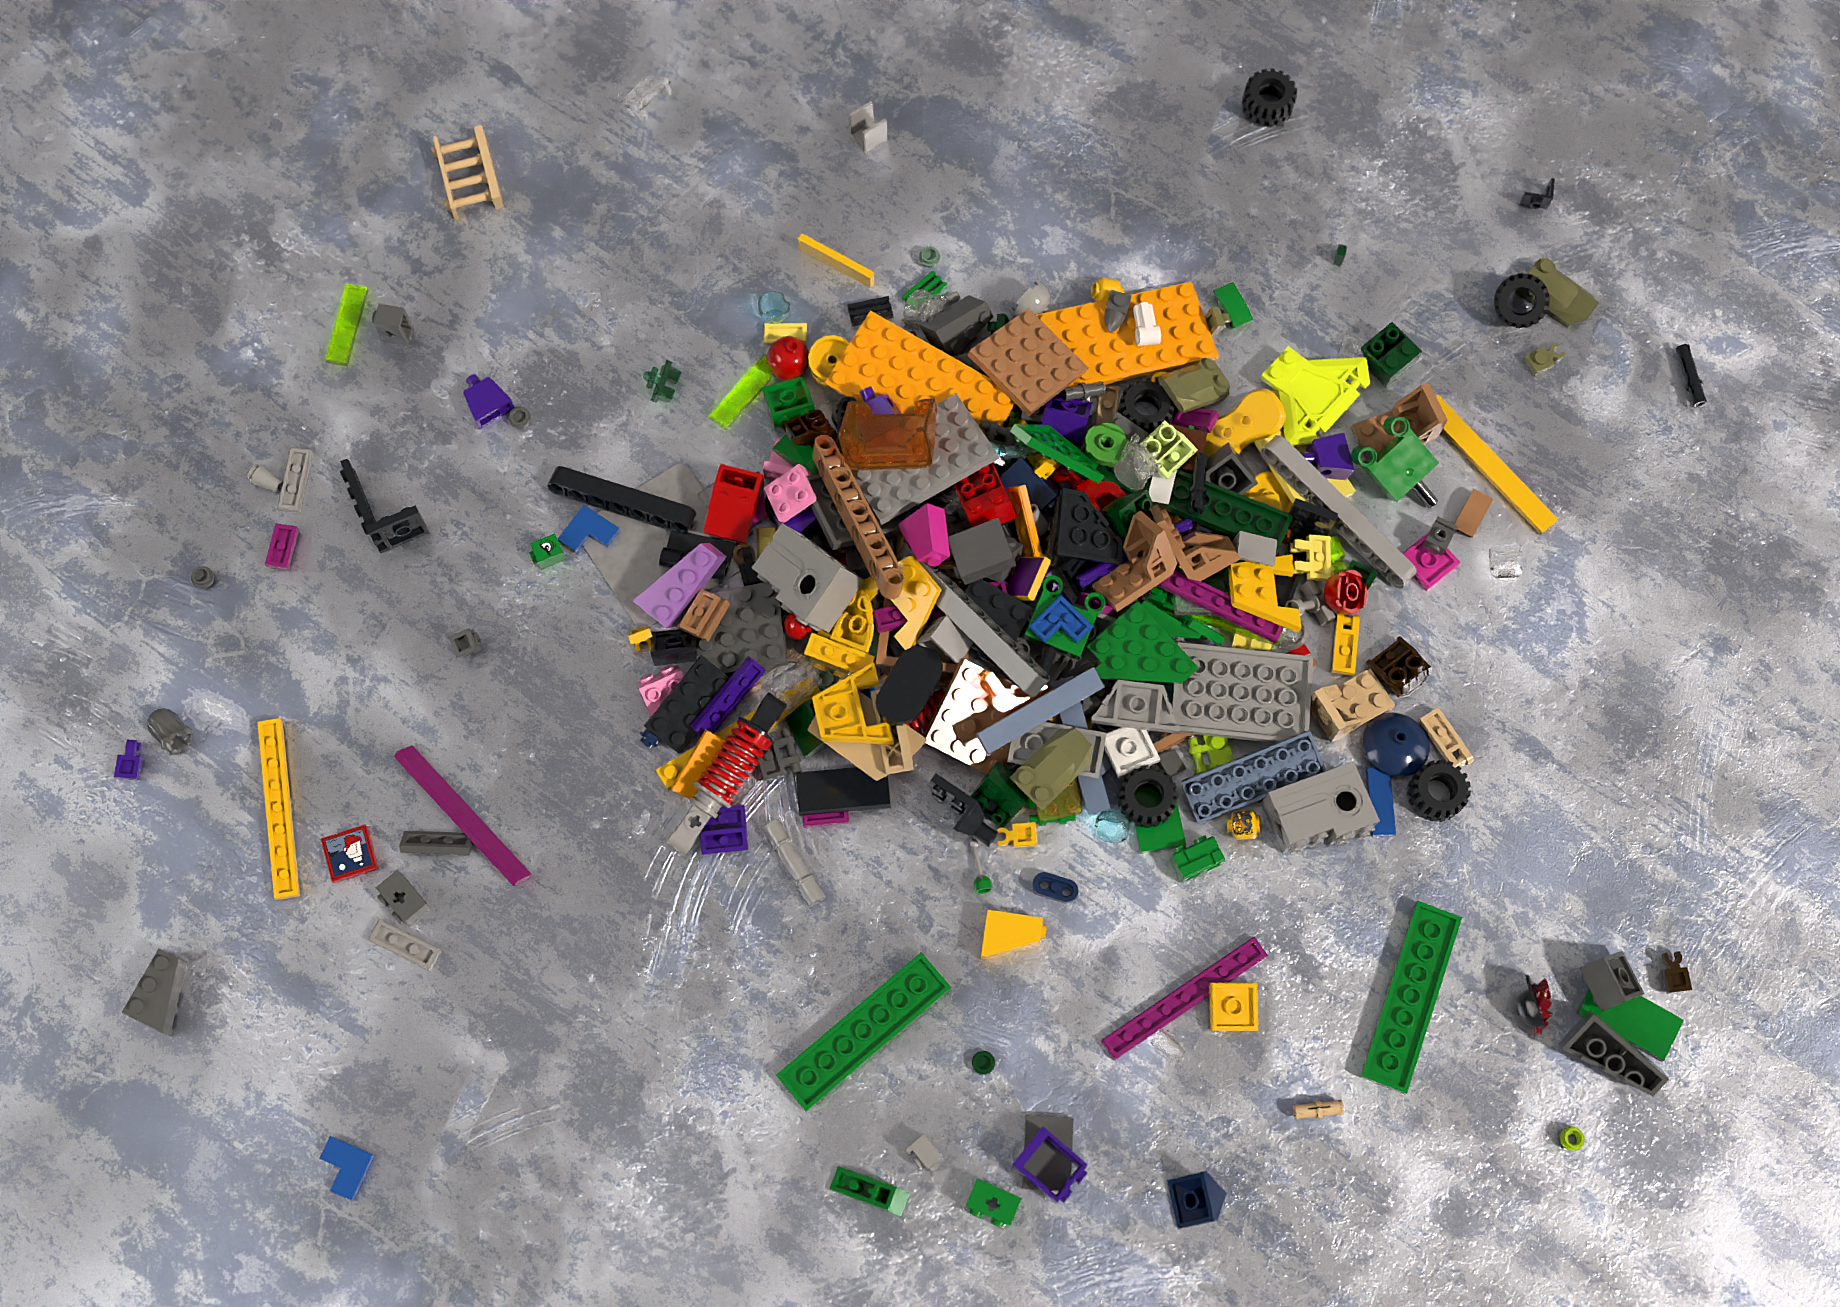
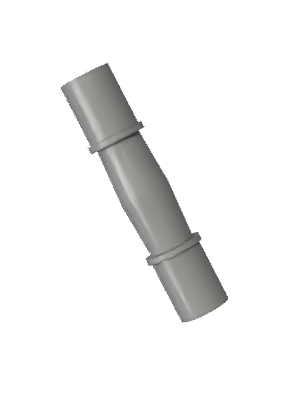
(793, 862)

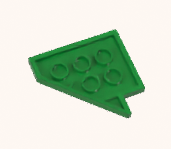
(1055, 446)
(1140, 651)

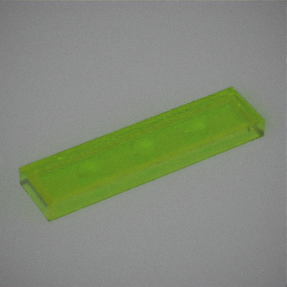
(346, 325)
(742, 394)

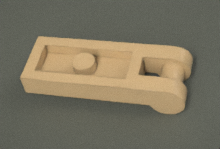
(1445, 738)

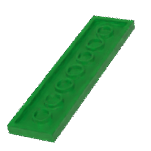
(1411, 997)
(863, 1032)

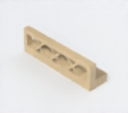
(903, 743)

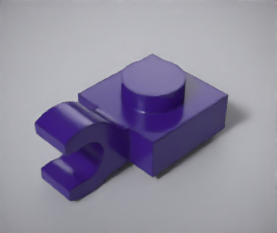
(129, 765)

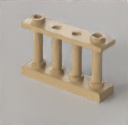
(487, 176)

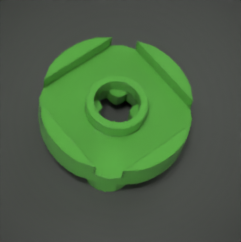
(1102, 433)

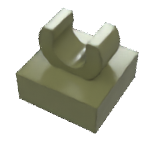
(1216, 320)

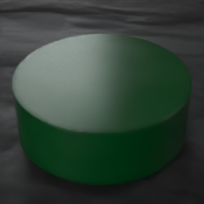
(983, 1063)

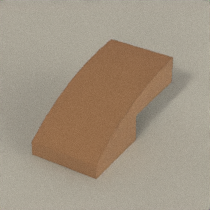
(1473, 512)

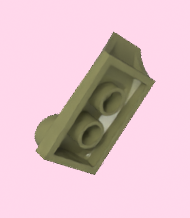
(1568, 300)
(1196, 385)
(1054, 766)

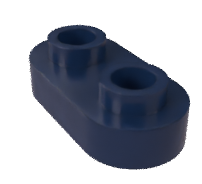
(1055, 887)

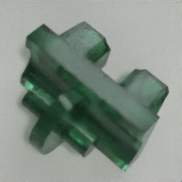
(666, 373)

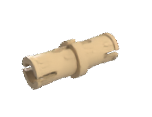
(1318, 1109)

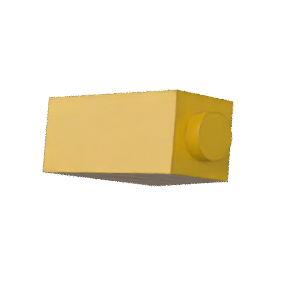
(1010, 933)

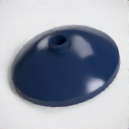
(1390, 754)

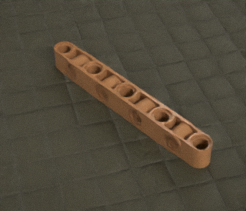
(858, 517)

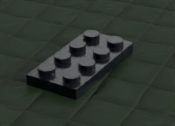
(685, 703)

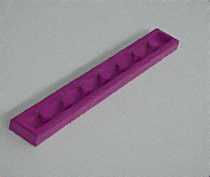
(462, 815)
(1183, 998)

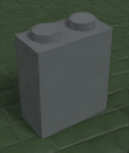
(980, 551)

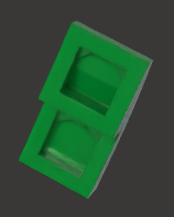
(1233, 304)

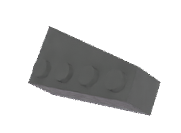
(1605, 1048)

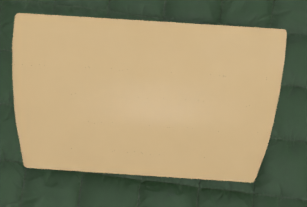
(869, 756)

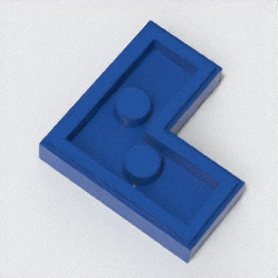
(587, 524)
(1060, 615)
(352, 1164)

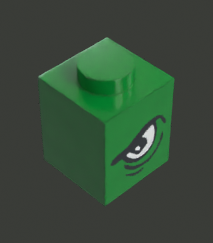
(547, 552)

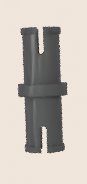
(1083, 391)

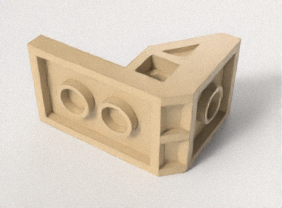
(1350, 705)

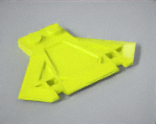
(1314, 391)

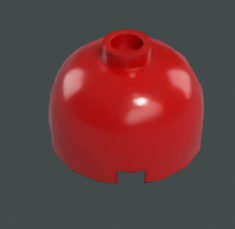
(788, 357)
(1345, 592)

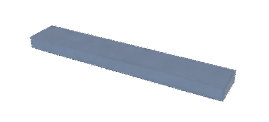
(1039, 710)
(1092, 788)

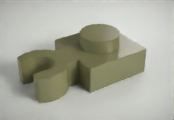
(1542, 360)

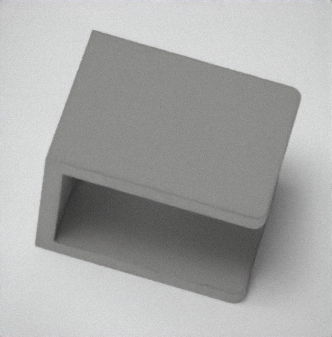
(865, 130)
(1255, 548)
(945, 639)

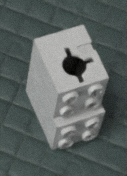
(806, 578)
(1321, 808)

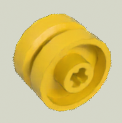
(822, 353)

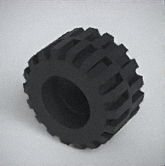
(1274, 84)
(1514, 282)
(1146, 392)
(1451, 778)
(1156, 780)

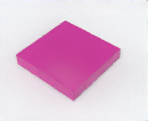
(1429, 566)

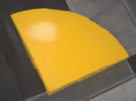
(855, 624)

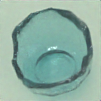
(773, 307)
(1112, 826)

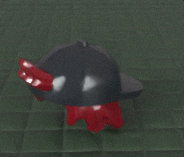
(1533, 1005)

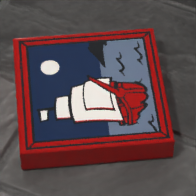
(349, 853)

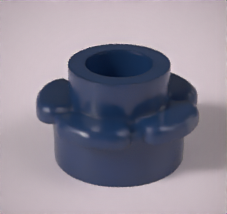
(649, 738)

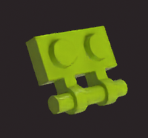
(1217, 750)

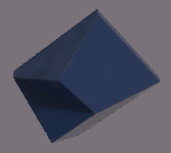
(1196, 1199)

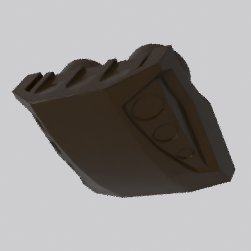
(806, 428)
(1400, 668)

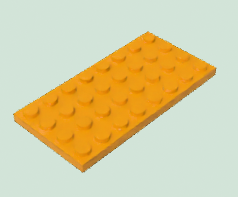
(1116, 355)
(911, 371)

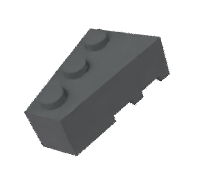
(958, 325)

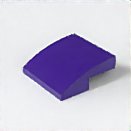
(725, 832)

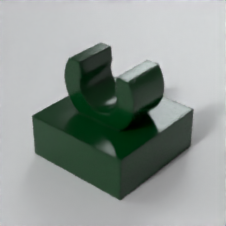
(993, 326)

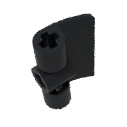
(682, 544)

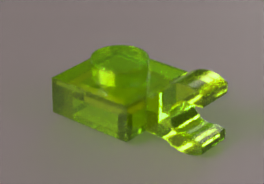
(1337, 555)

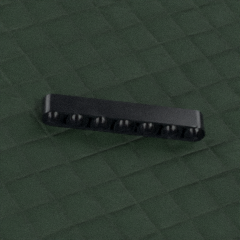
(621, 500)

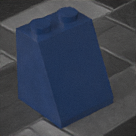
(1038, 488)

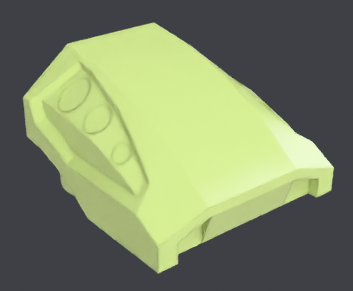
(1171, 447)

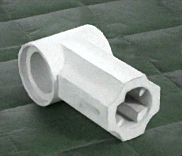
(1146, 329)

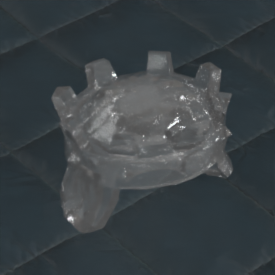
(922, 307)
(1136, 464)

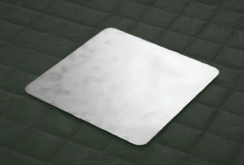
(633, 556)

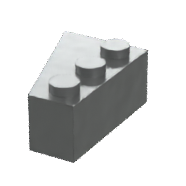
(158, 993)

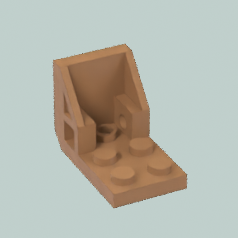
(1418, 407)
(1207, 556)
(1142, 569)

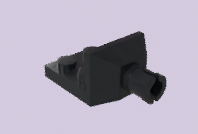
(972, 822)

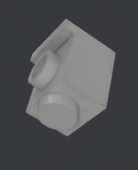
(925, 1154)

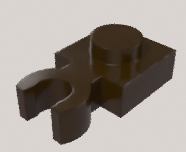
(1675, 978)

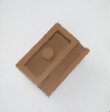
(704, 615)

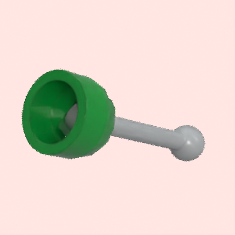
(982, 883)

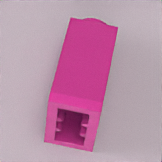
(927, 534)

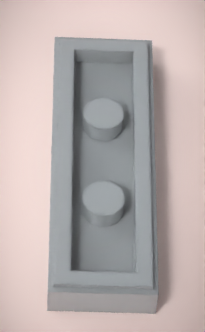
(295, 480)
(404, 945)

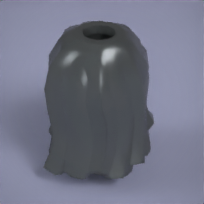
(169, 730)

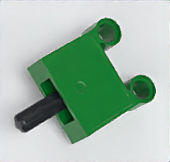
(1399, 464)
(1060, 641)

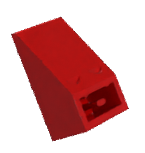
(984, 497)
(733, 503)

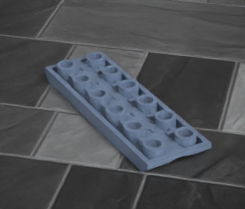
(1252, 776)

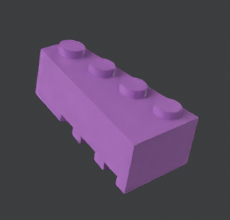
(676, 589)

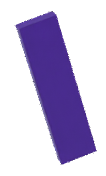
(729, 696)

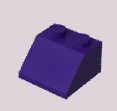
(1067, 417)

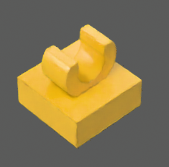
(638, 635)

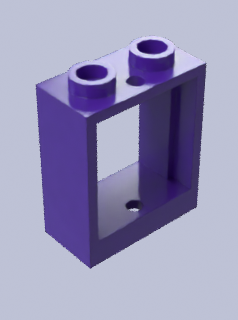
(1030, 1149)

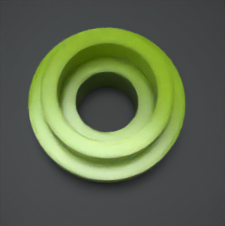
(1578, 1135)

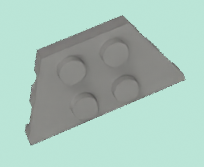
(1137, 707)

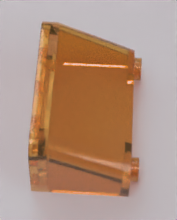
(888, 439)

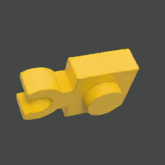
(1022, 835)

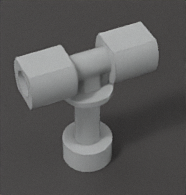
(1312, 603)

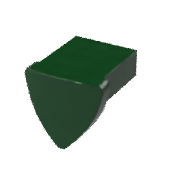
(1367, 573)

